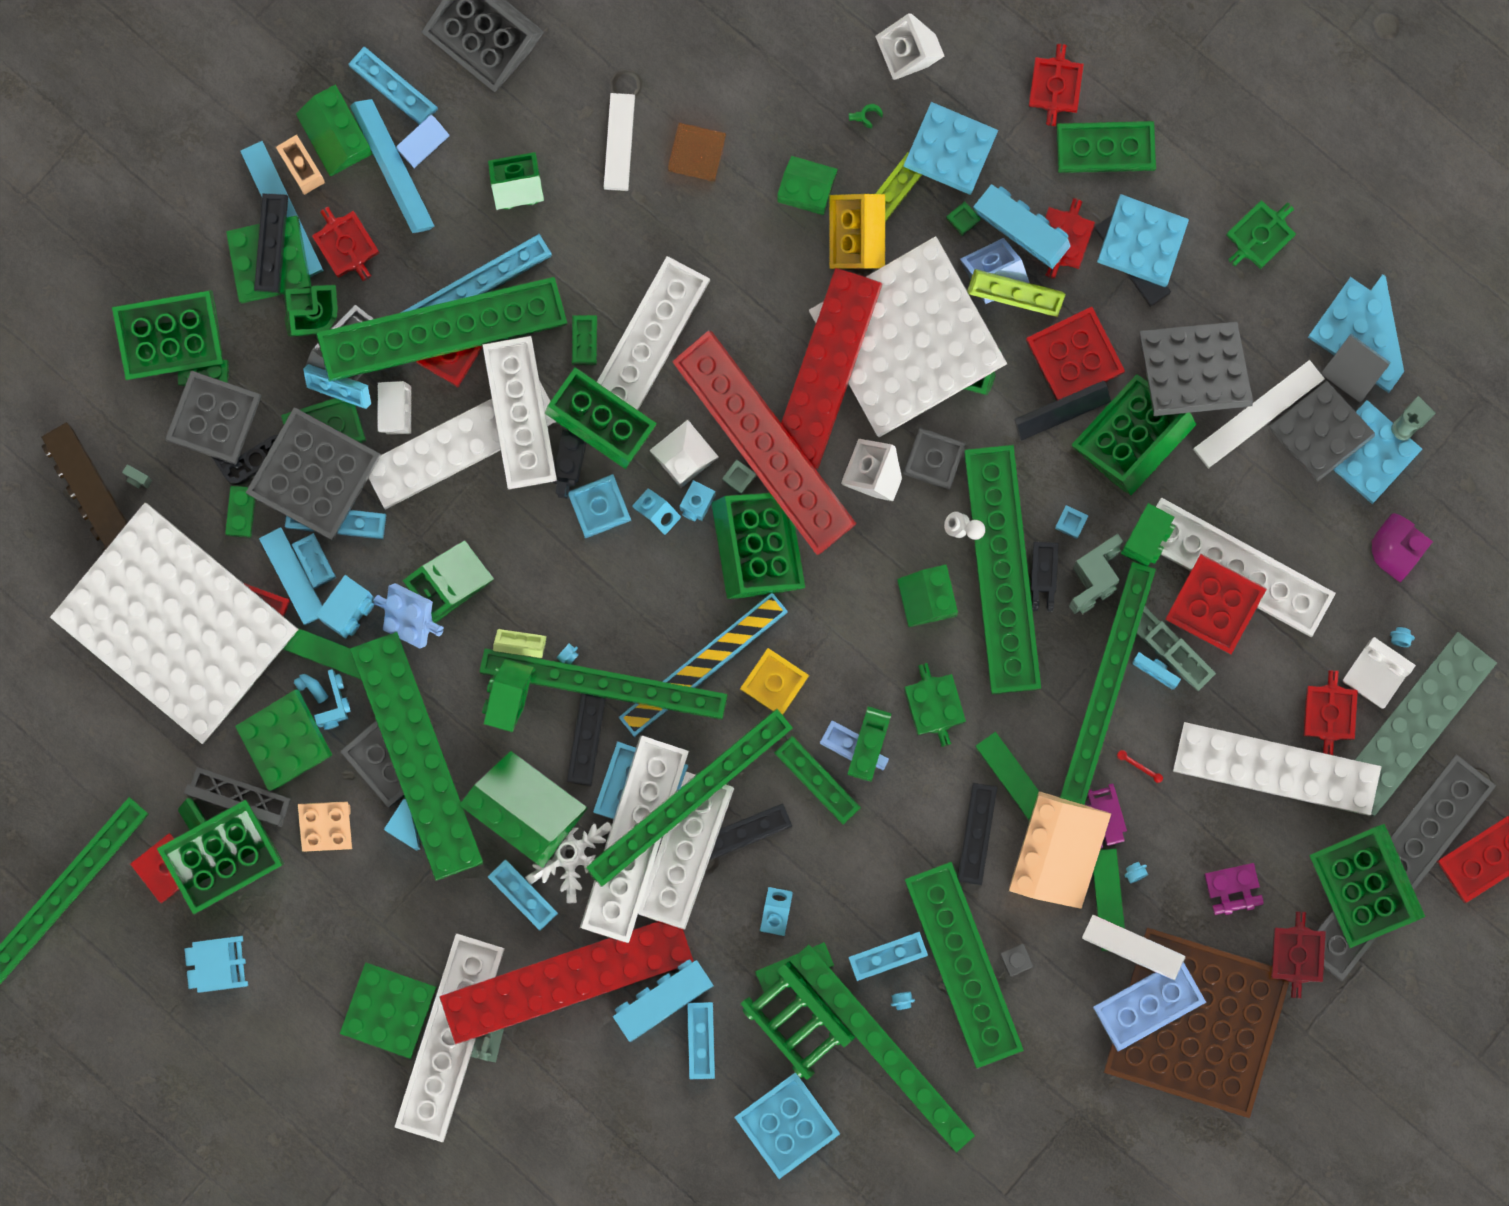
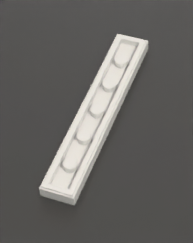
(1258, 414)

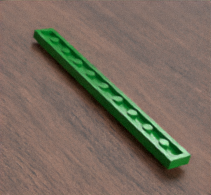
(1107, 683)
(613, 685)
(688, 797)
(69, 885)
(882, 1048)

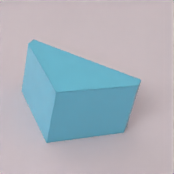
(403, 826)

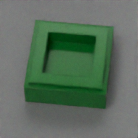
(963, 218)

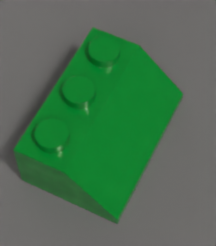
(333, 131)

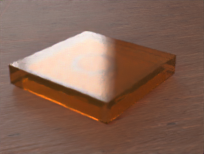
(697, 152)

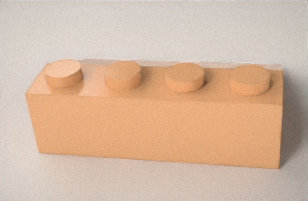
(1059, 851)

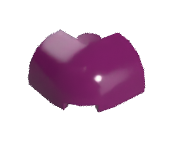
(1398, 546)

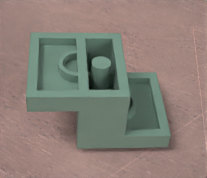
(1096, 575)

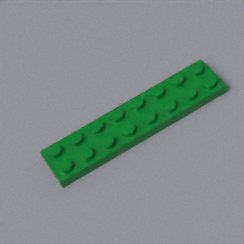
(964, 965)

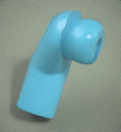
(313, 686)

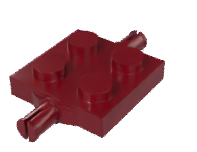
(1298, 955)

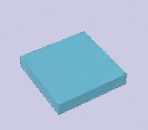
(599, 506)

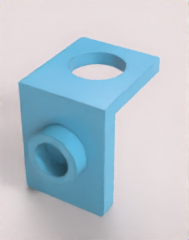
(654, 508)
(776, 912)

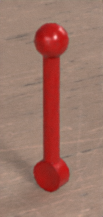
(1122, 755)

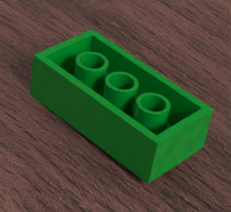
(600, 418)

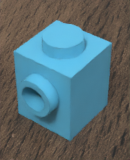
(697, 501)

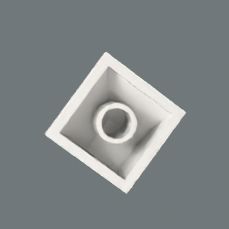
(908, 46)
(684, 454)
(874, 470)

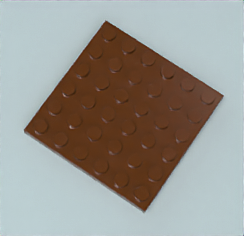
(1217, 1048)

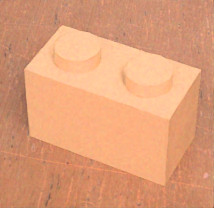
(300, 164)

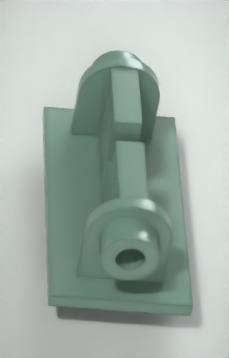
(487, 1046)

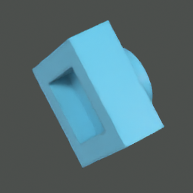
(1071, 522)

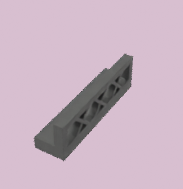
(224, 802)

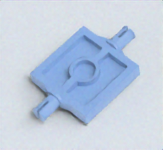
(408, 615)

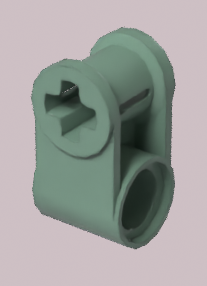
(1412, 419)

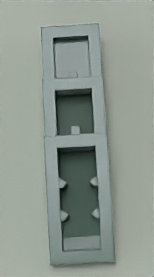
(1173, 651)

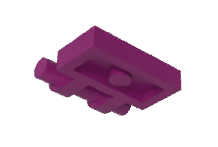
(1231, 881)

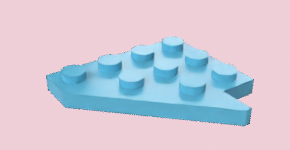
(1367, 317)

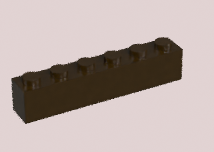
(84, 483)

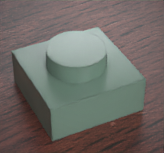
(136, 477)
(739, 477)

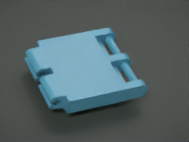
(215, 964)

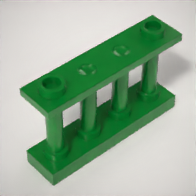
(821, 1015)

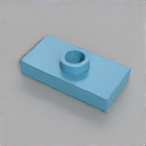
(313, 560)
(1157, 670)

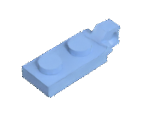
(844, 742)

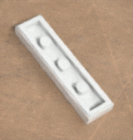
(619, 142)
(1133, 947)

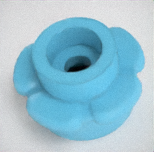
(1401, 637)
(568, 654)
(1136, 872)
(902, 1000)

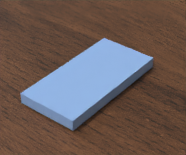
(1148, 1006)

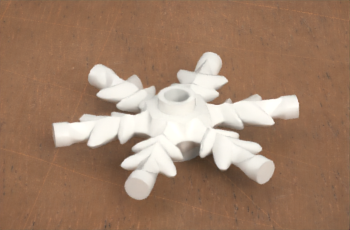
(569, 864)

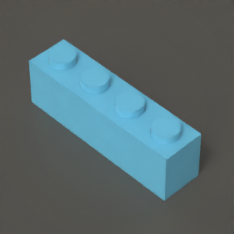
(1022, 226)
(663, 1000)

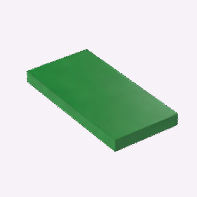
(1106, 147)

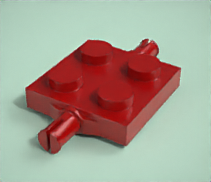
(1056, 85)
(1078, 231)
(345, 244)
(1330, 712)

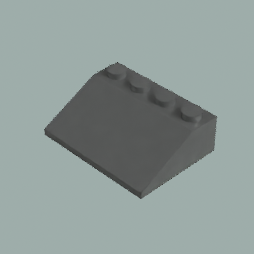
(483, 37)

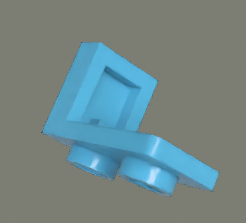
(331, 718)

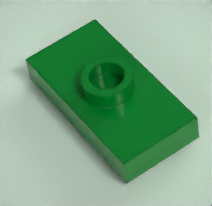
(584, 339)

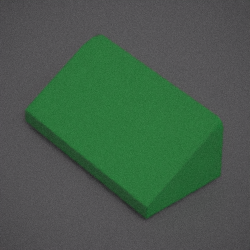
(191, 813)

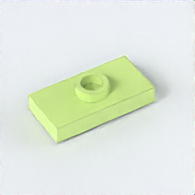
(519, 643)

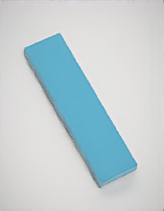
(392, 86)
(356, 524)
(292, 575)

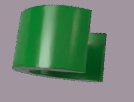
(860, 116)

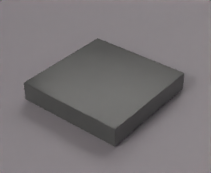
(1355, 368)
(934, 458)

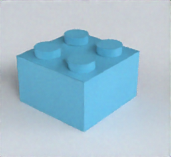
(346, 607)

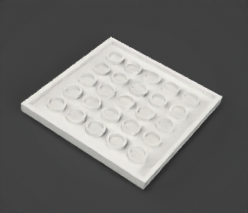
(920, 340)

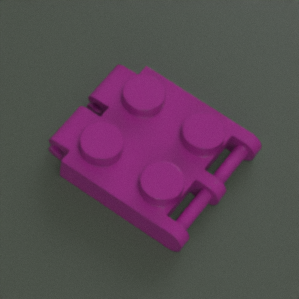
(1109, 804)

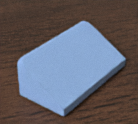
(422, 141)

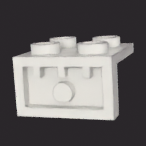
(1378, 672)

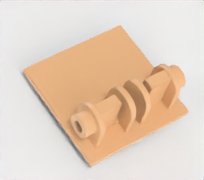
(325, 826)

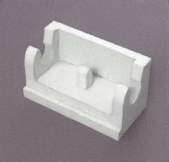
(394, 407)

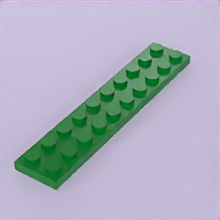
(441, 329)
(1002, 570)
(416, 756)

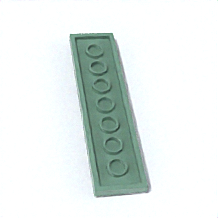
(1424, 714)

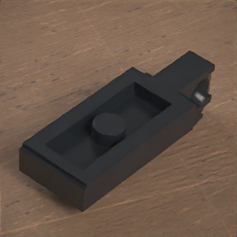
(568, 462)

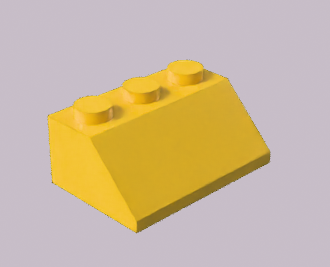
(857, 231)

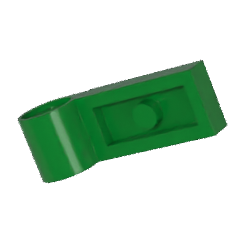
(869, 743)

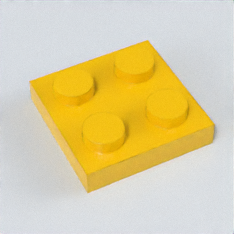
(774, 682)

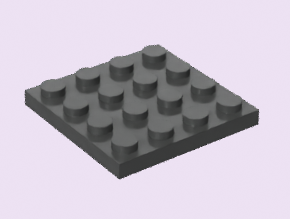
(1195, 368)
(313, 474)

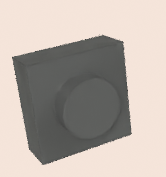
(1016, 960)

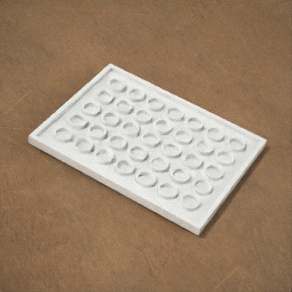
(174, 623)

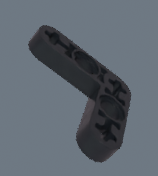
(225, 467)

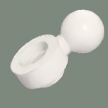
(974, 529)

